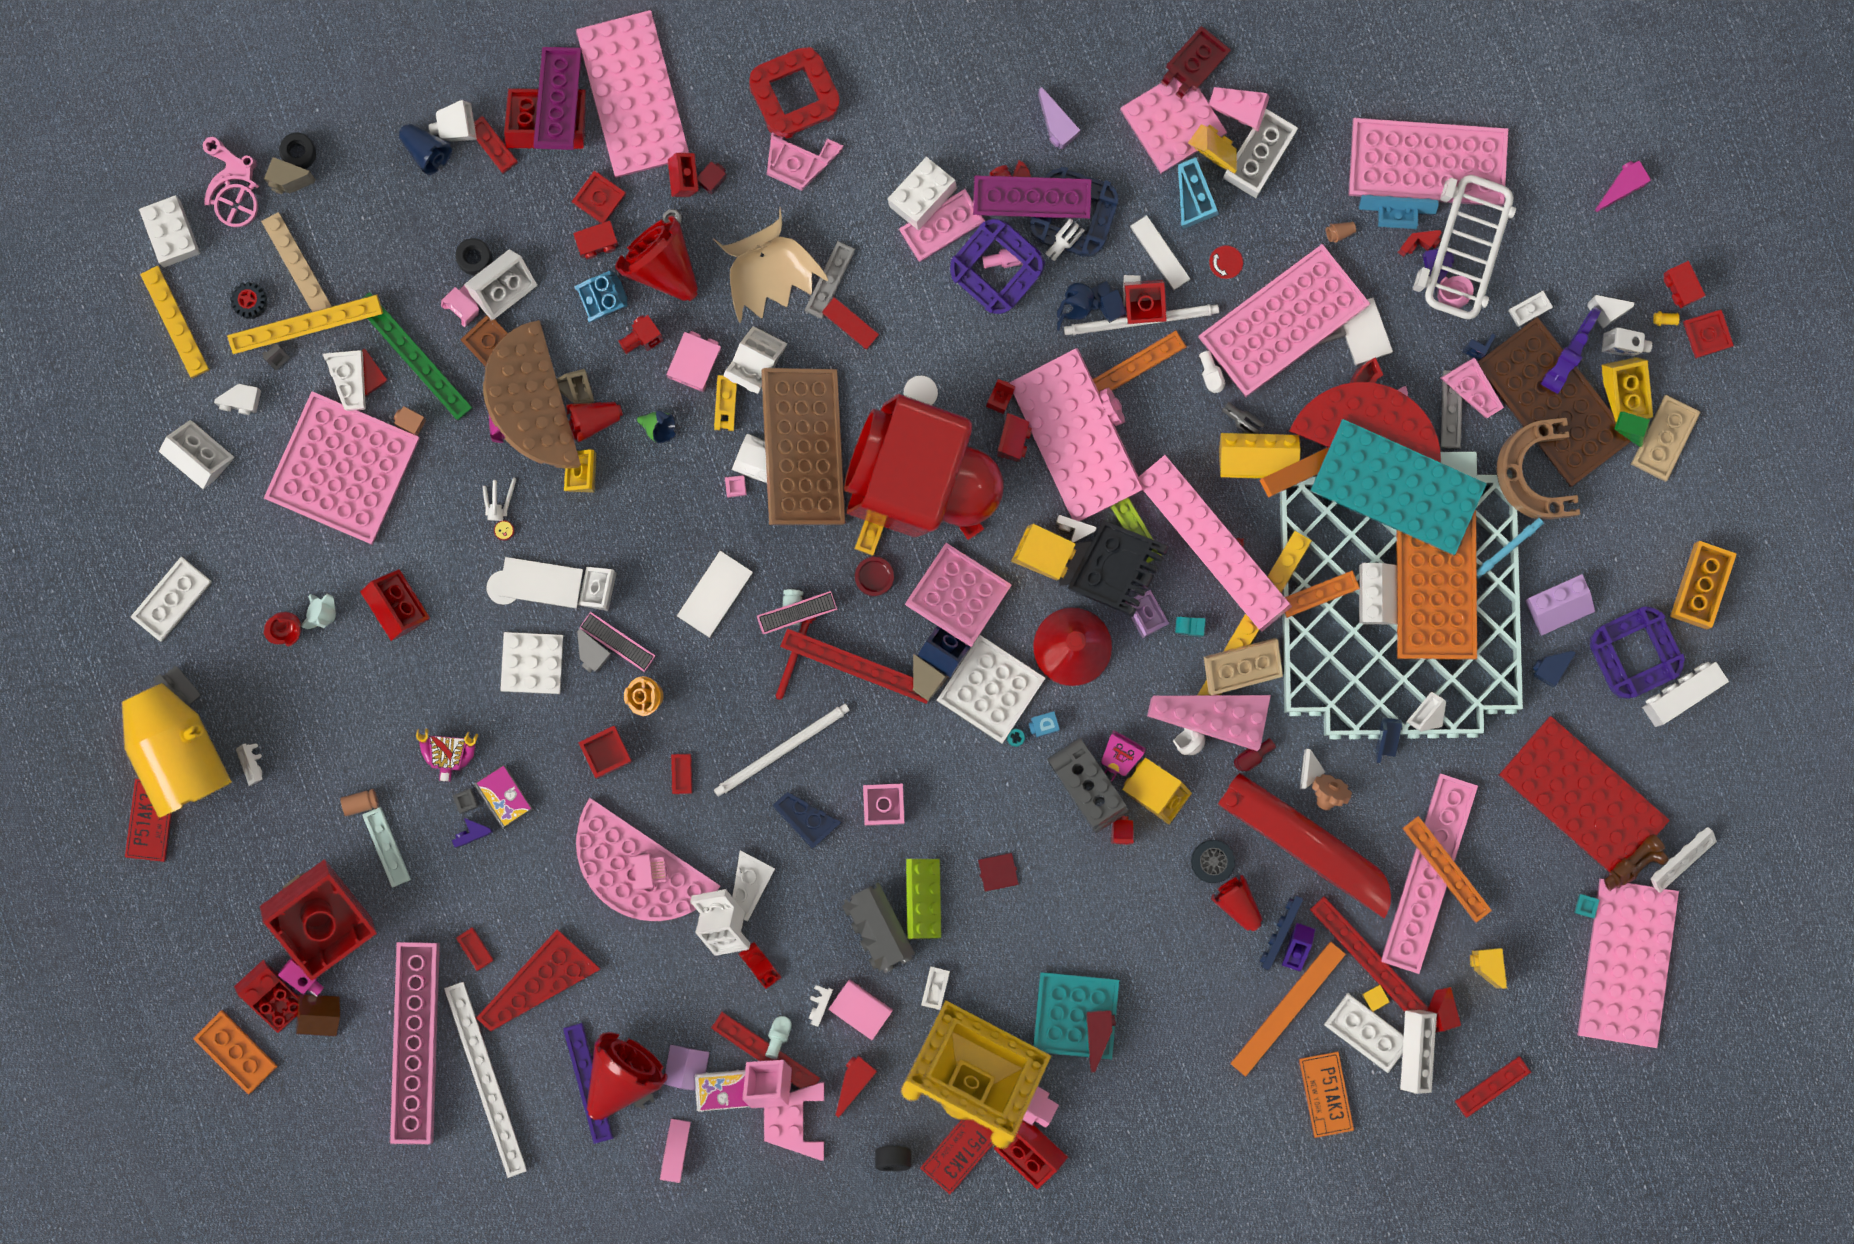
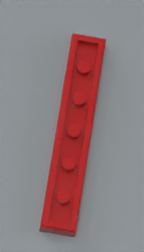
(758, 1048)

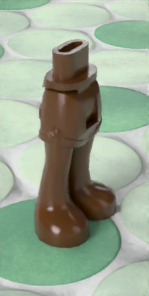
(1628, 869)

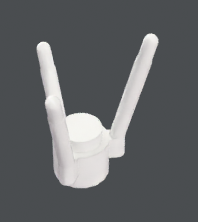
(495, 511)

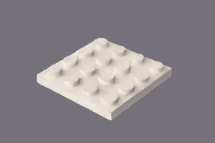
(990, 689)

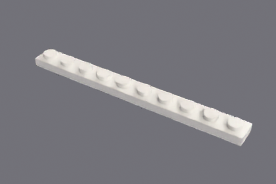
(485, 1079)

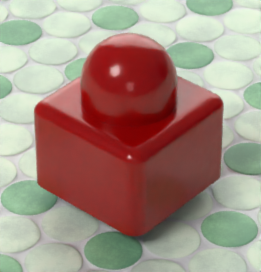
(918, 470)

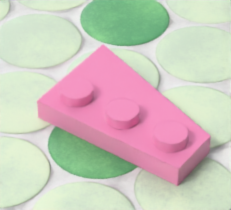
(1241, 105)
(1474, 387)

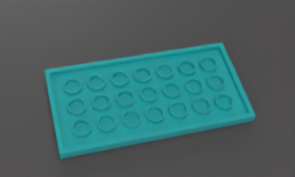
(1398, 487)

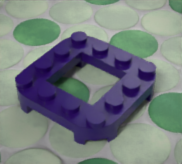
(981, 290)
(1661, 639)

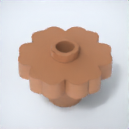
(1330, 792)

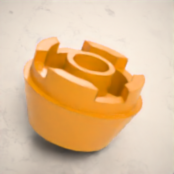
(643, 696)

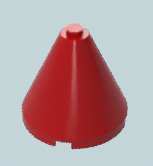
(661, 261)
(1072, 646)
(621, 1075)

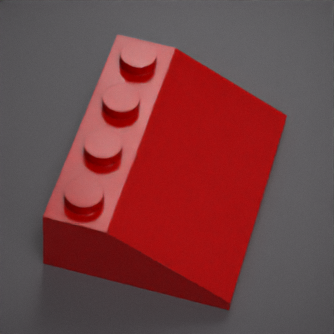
(521, 118)

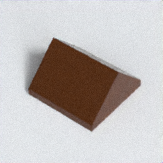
(318, 1015)

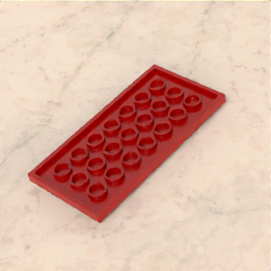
(1582, 795)

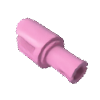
(1004, 259)

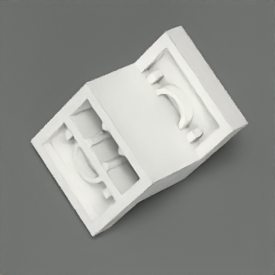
(754, 353)
(720, 922)

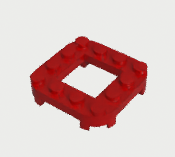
(807, 116)

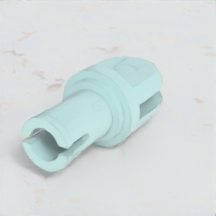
(778, 1035)

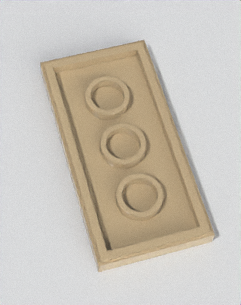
(1666, 438)
(1243, 666)

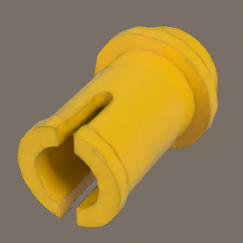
(1666, 318)

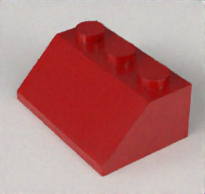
(394, 604)
(1033, 1155)

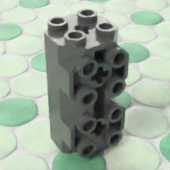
(879, 928)

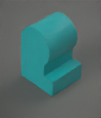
(1190, 626)

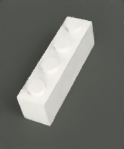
(1418, 1051)

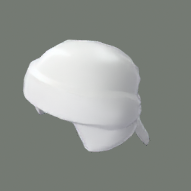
(1189, 742)

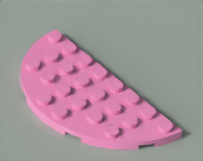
(604, 855)

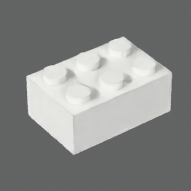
(922, 193)
(169, 231)

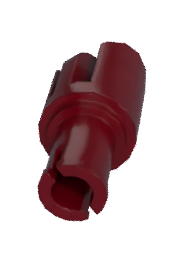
(1251, 758)

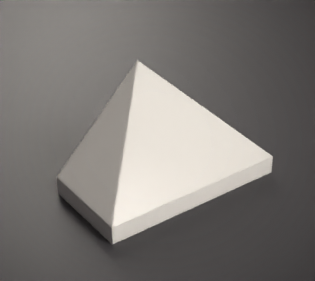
(1429, 713)
(1310, 769)

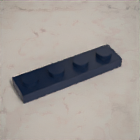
(1277, 939)

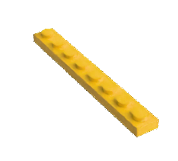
(305, 324)

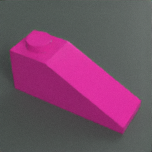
(1628, 181)

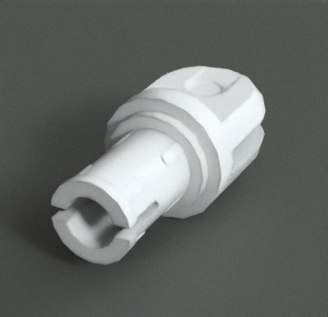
(1212, 374)

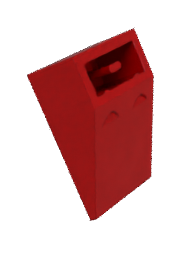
(269, 996)

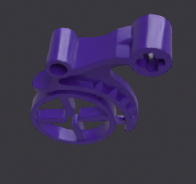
(1570, 356)

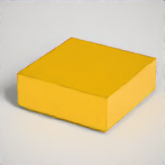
(1375, 998)

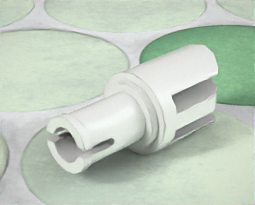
(1062, 241)

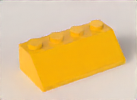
(1256, 454)

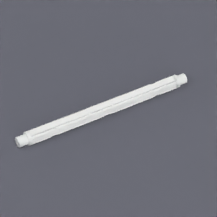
(1171, 315)
(781, 750)

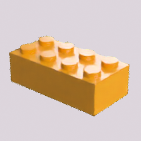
(1703, 585)

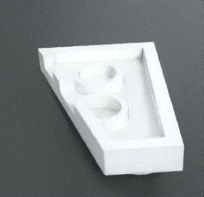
(348, 376)
(750, 882)

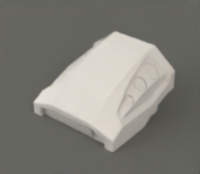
(752, 459)

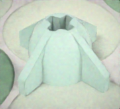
(320, 612)

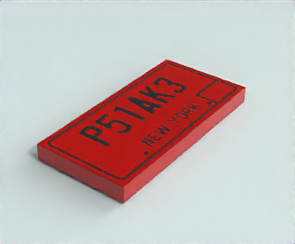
(146, 832)
(958, 1154)

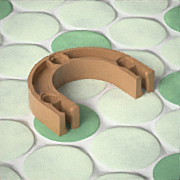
(1516, 488)

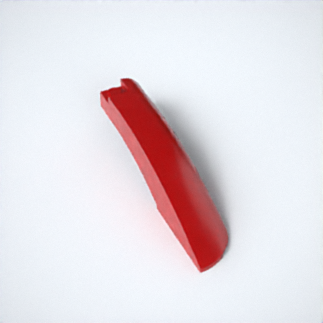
(1308, 843)

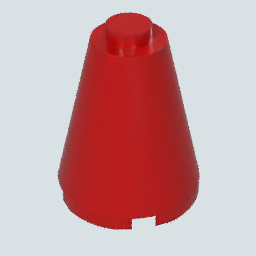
(592, 418)
(1238, 903)

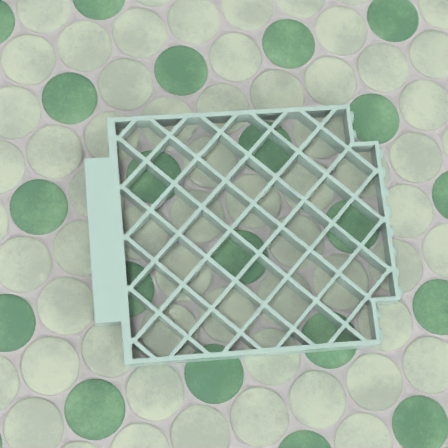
(1466, 463)

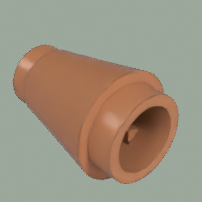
(1339, 231)

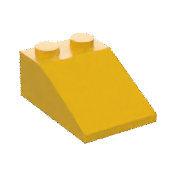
(1214, 147)
(1628, 387)

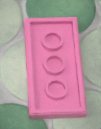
(944, 227)

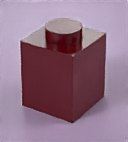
(712, 177)

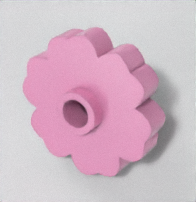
(1112, 406)

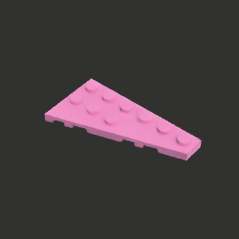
(1225, 717)

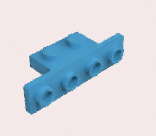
(1398, 211)

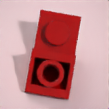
(1424, 239)
(760, 965)

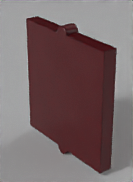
(998, 872)

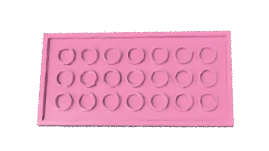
(632, 93)
(1420, 157)
(1284, 320)
(1076, 436)
(1628, 964)

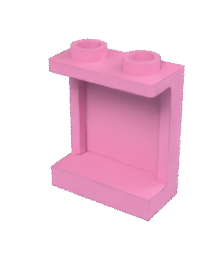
(694, 361)

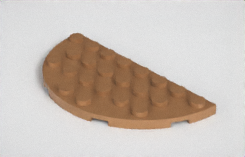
(527, 400)

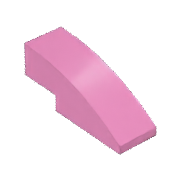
(675, 1150)

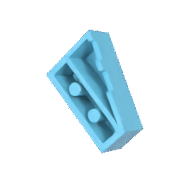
(1195, 196)

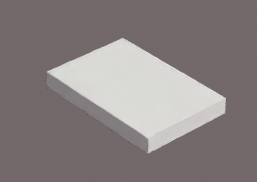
(1367, 335)

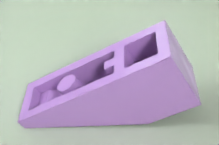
(1059, 125)

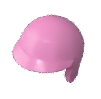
(1458, 283)

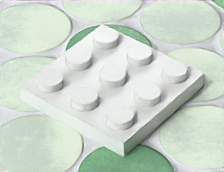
(532, 663)

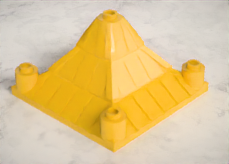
(977, 1072)

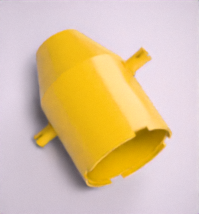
(170, 750)

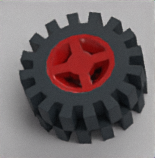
(241, 298)

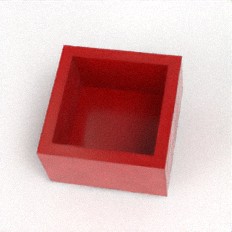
(605, 752)

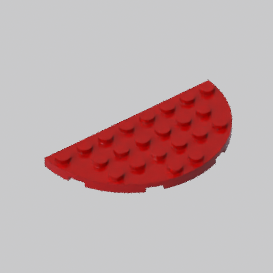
(1372, 408)

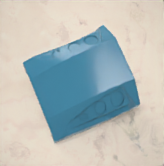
(602, 295)

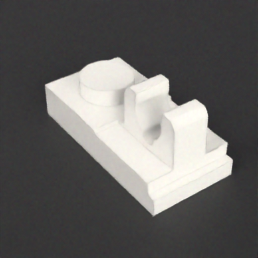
(248, 761)
(816, 1014)

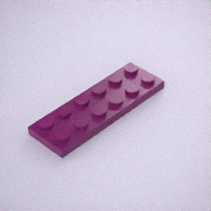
(557, 98)
(1032, 196)

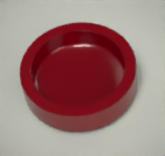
(874, 576)

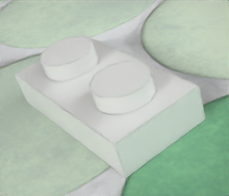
(1530, 308)
(935, 988)

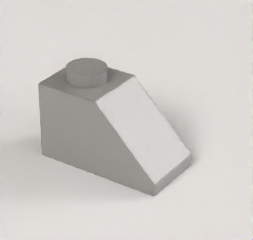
(591, 653)

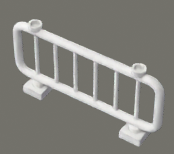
(1430, 282)

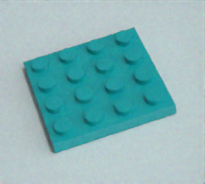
(1063, 1009)

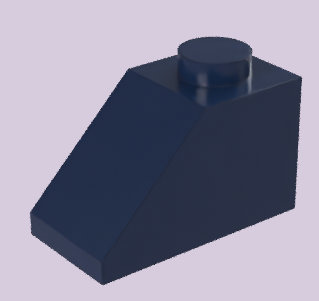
(1552, 667)

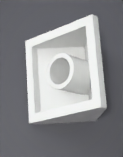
(1610, 308)
(597, 588)

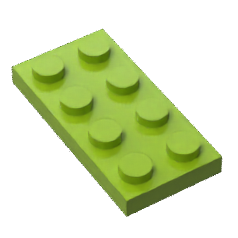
(923, 898)

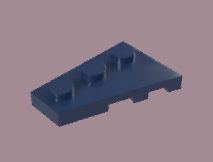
(806, 820)

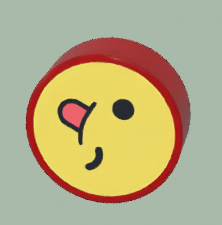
(504, 530)

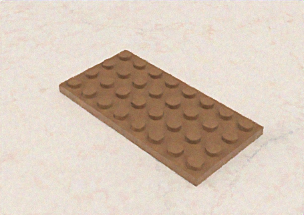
(803, 446)

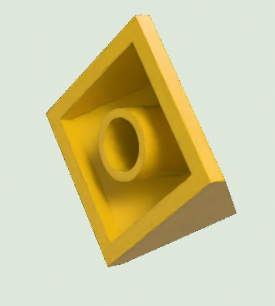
(582, 478)

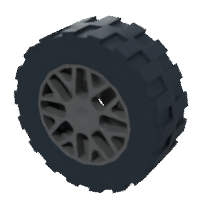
(1213, 861)

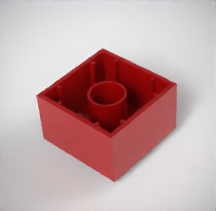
(317, 920)

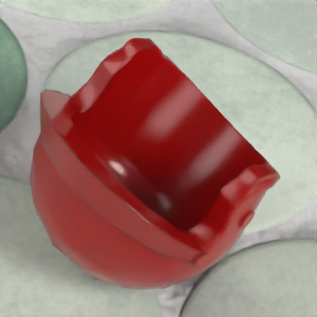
(283, 628)

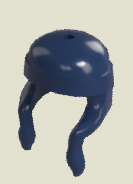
(1081, 299)

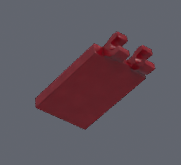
(1195, 61)

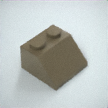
(287, 177)

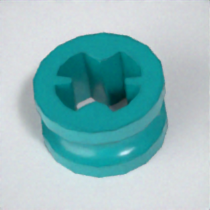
(1021, 735)

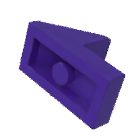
(476, 832)

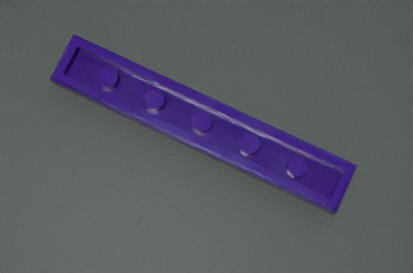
(582, 1065)

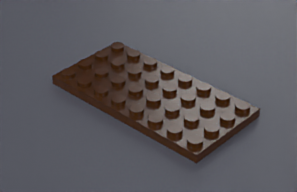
(1516, 375)

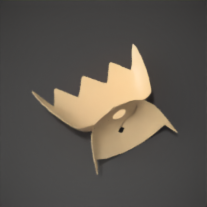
(769, 276)

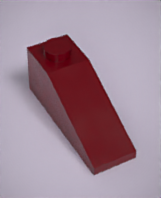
(1099, 1031)

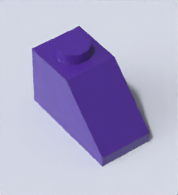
(1429, 259)
(1298, 947)

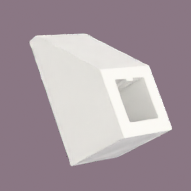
(241, 398)

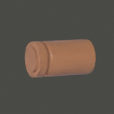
(359, 802)

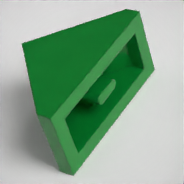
(1632, 427)

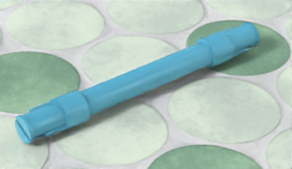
(1527, 532)

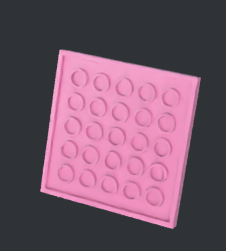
(342, 468)

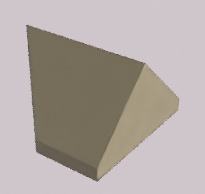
(576, 386)
(926, 678)

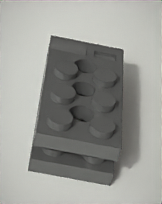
(1078, 757)

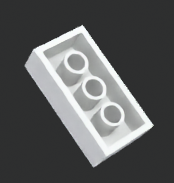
(1261, 153)
(1681, 696)

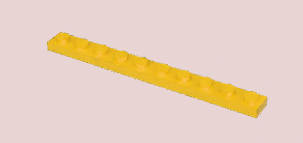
(1279, 576)

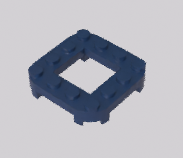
(1101, 221)

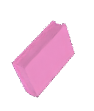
(860, 1009)

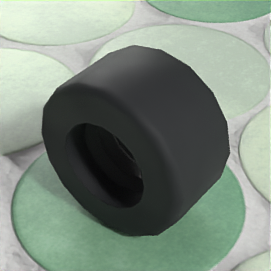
(292, 140)
(473, 244)
(893, 1158)

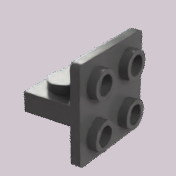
(178, 684)

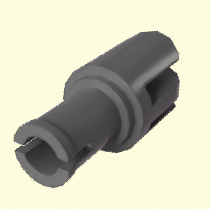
(1241, 418)

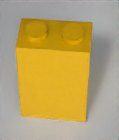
(1044, 552)
(1157, 790)

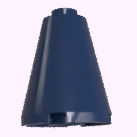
(425, 148)

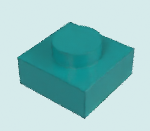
(1586, 906)

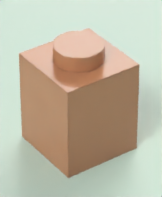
(409, 421)

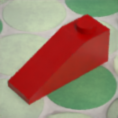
(855, 1079)

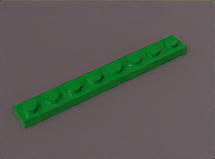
(420, 364)

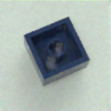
(944, 651)

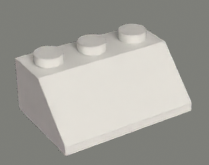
(501, 284)
(196, 454)
(1377, 593)

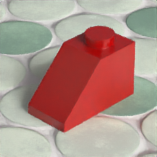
(1122, 831)
(1445, 1009)

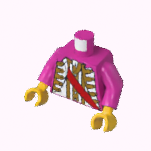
(446, 752)

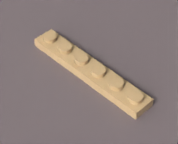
(296, 262)

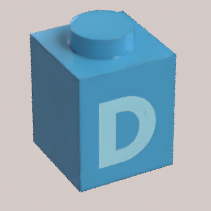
(1044, 724)

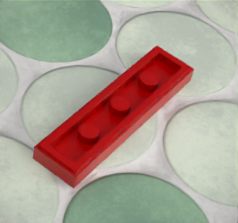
(1492, 1086)

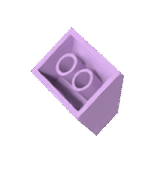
(1561, 604)

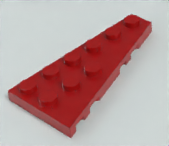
(548, 972)

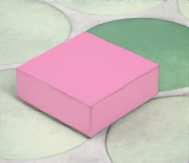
(735, 486)

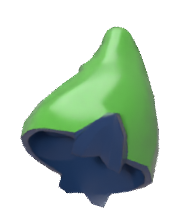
(658, 426)

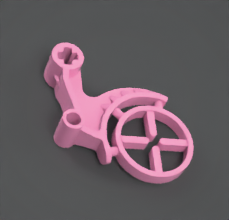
(235, 170)

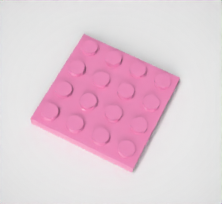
(1168, 123)
(958, 594)

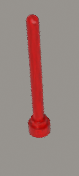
(791, 662)

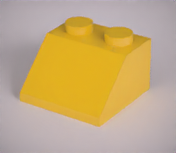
(1490, 965)

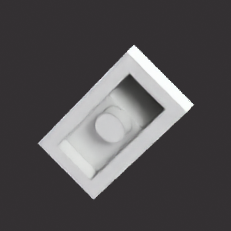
(1080, 529)

